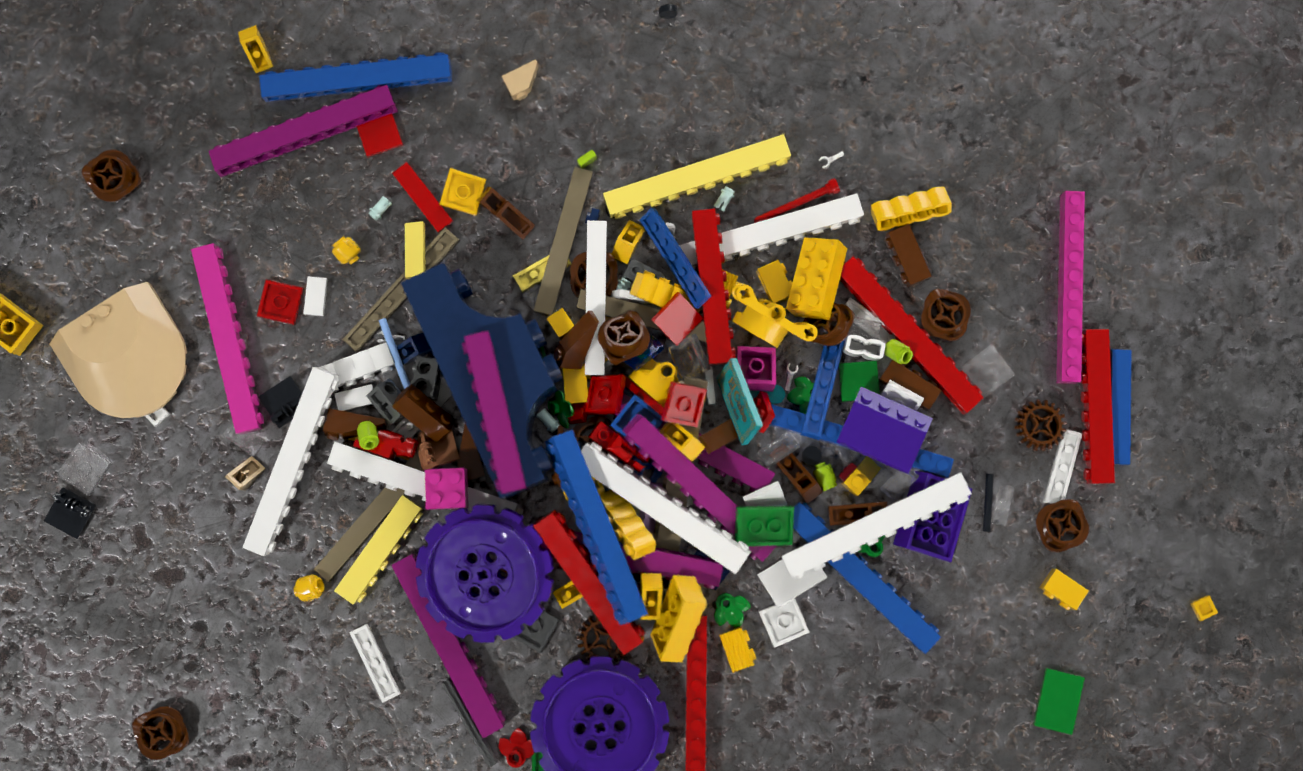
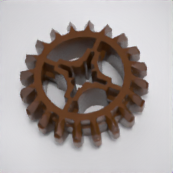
(1045, 430)
(588, 648)

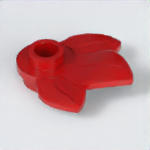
(516, 745)

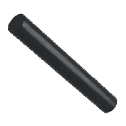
(988, 503)

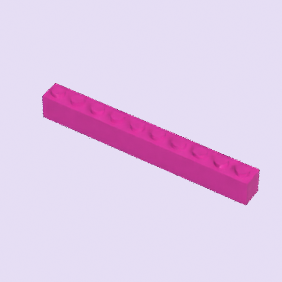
(1070, 287)
(227, 339)

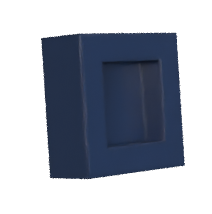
(593, 216)

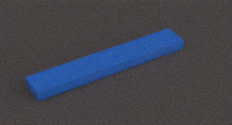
(675, 258)
(822, 391)
(1121, 404)

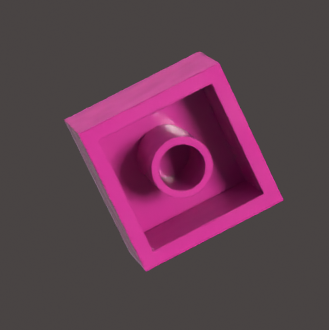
(758, 367)
(446, 488)

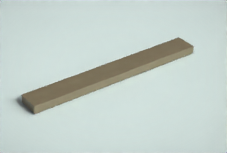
(563, 241)
(395, 295)
(616, 307)
(362, 528)

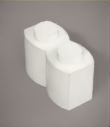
(868, 349)

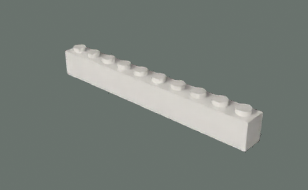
(785, 227)
(290, 461)
(398, 475)
(664, 508)
(877, 524)

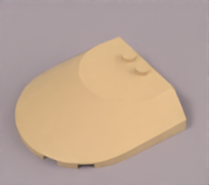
(124, 353)

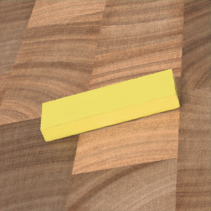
(414, 249)
(532, 275)

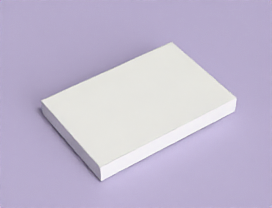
(783, 587)

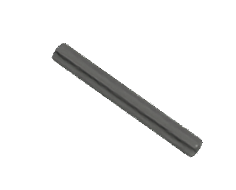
(462, 710)

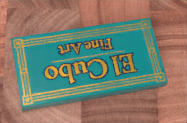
(739, 401)

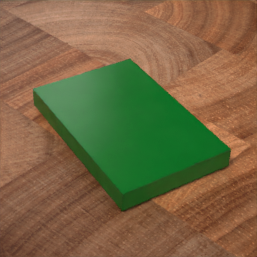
(764, 525)
(1058, 701)

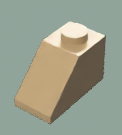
(520, 81)

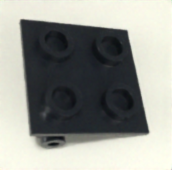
(282, 401)
(69, 512)

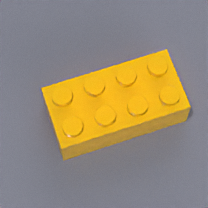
(816, 278)
(16, 327)
(678, 618)

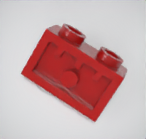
(764, 409)

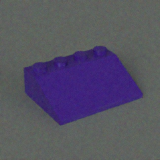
(884, 430)
(937, 534)

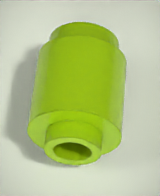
(898, 351)
(367, 435)
(825, 476)

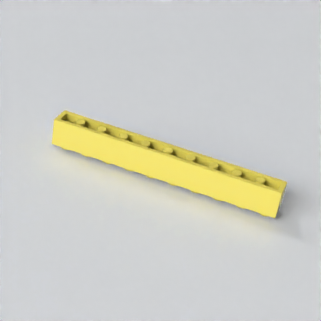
(697, 176)

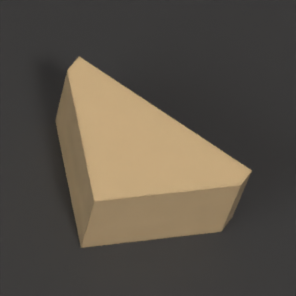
(246, 473)

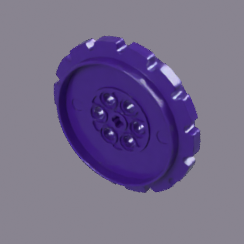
(452, 595)
(598, 685)

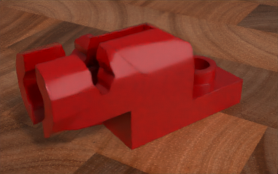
(391, 444)
(617, 445)

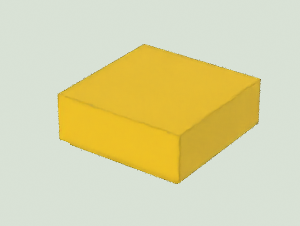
(1204, 608)

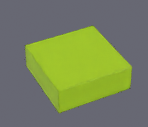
(586, 159)

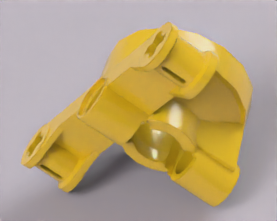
(765, 321)
(652, 380)

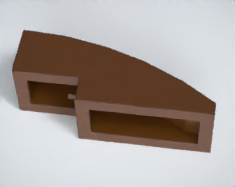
(505, 212)

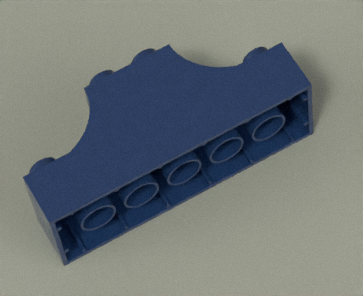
(525, 375)

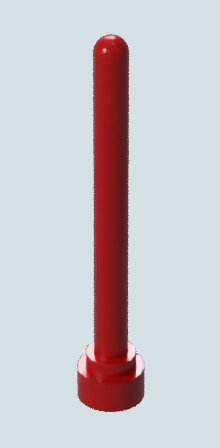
(830, 187)

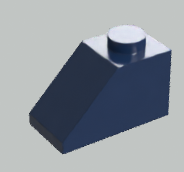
(413, 347)

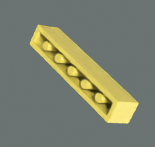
(379, 549)

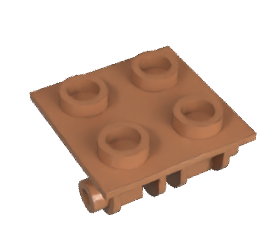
(436, 453)

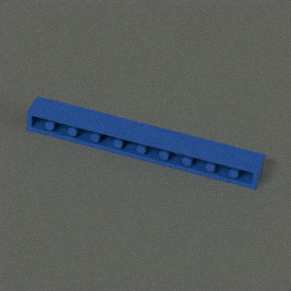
(355, 78)
(793, 422)
(595, 527)
(869, 584)

